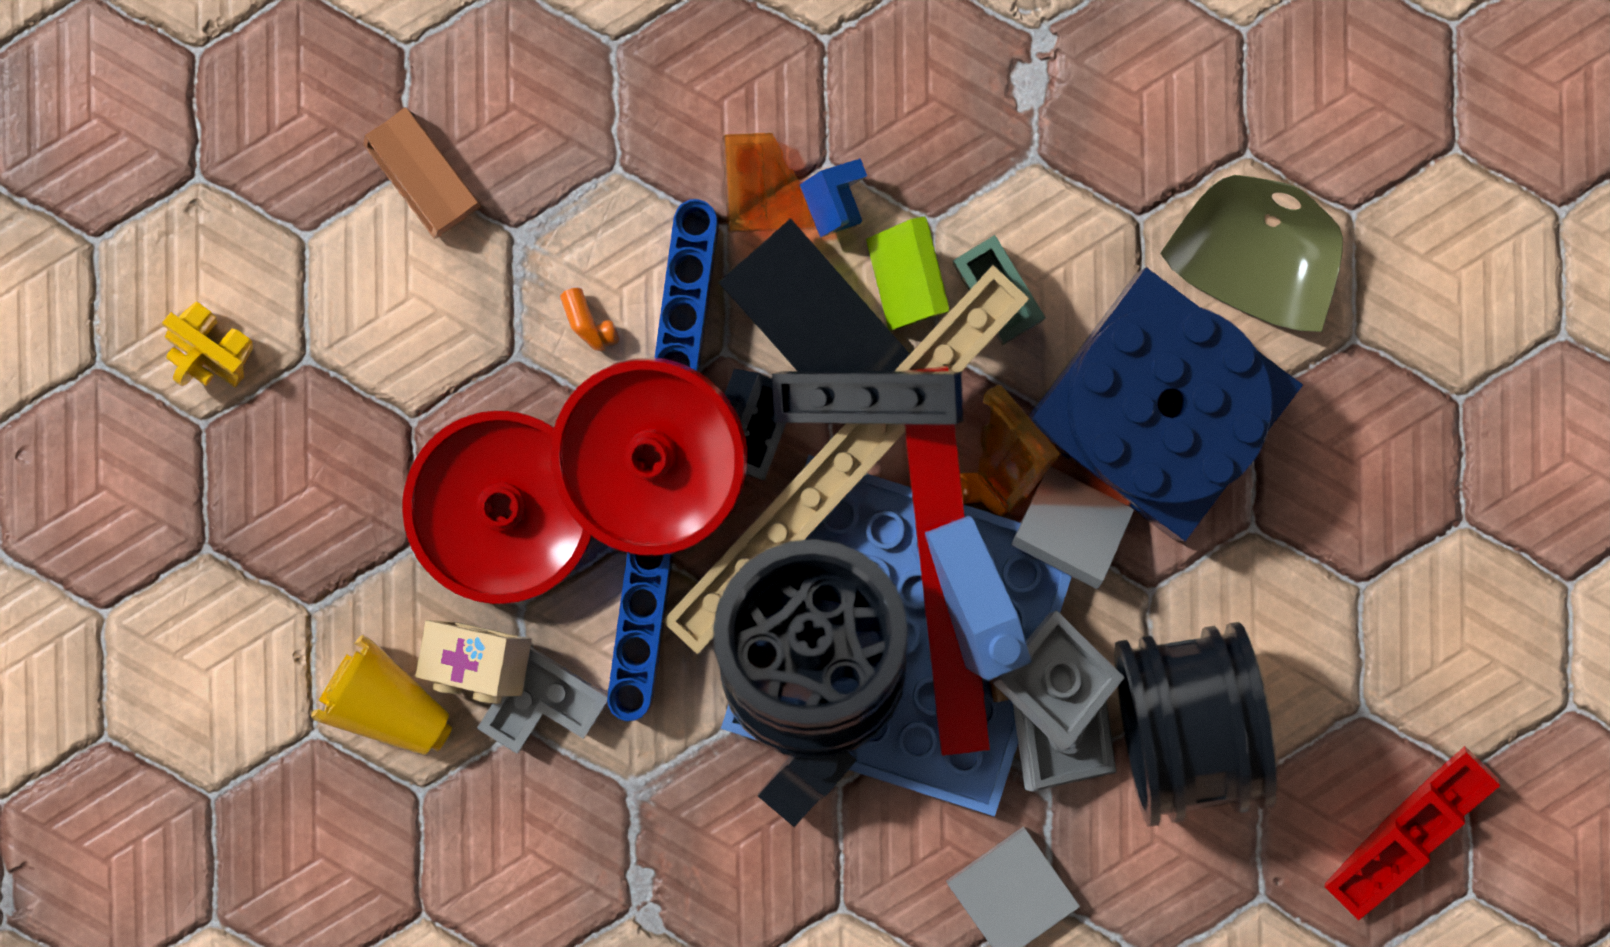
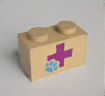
(473, 659)

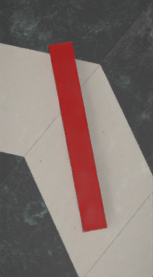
(936, 503)

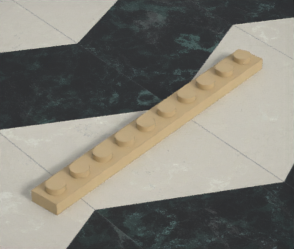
(847, 454)

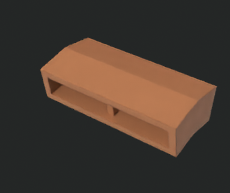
(420, 173)

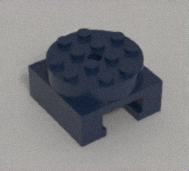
(1109, 417)

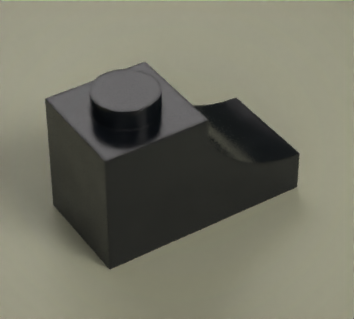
(804, 783)

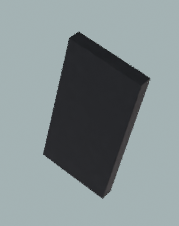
(810, 307)

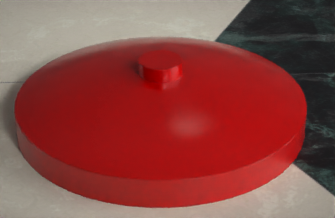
(648, 456)
(488, 510)

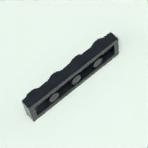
(868, 397)

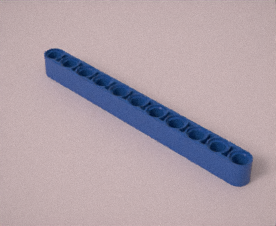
(637, 576)

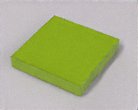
(907, 273)

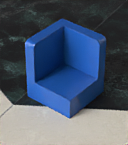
(831, 198)

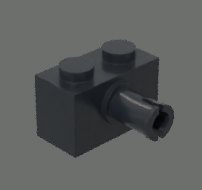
(753, 402)

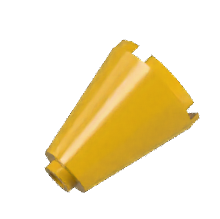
(382, 702)

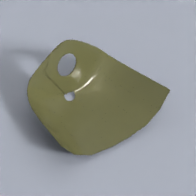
(1260, 269)

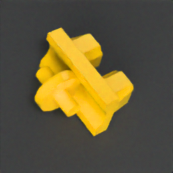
(189, 334)

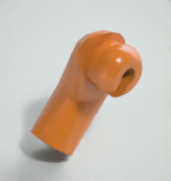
(583, 324)
(976, 492)

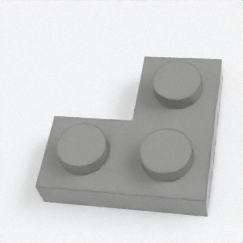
(546, 691)

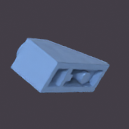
(977, 601)

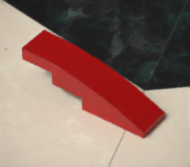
(1411, 832)

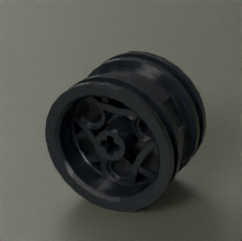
(811, 648)
(1196, 724)

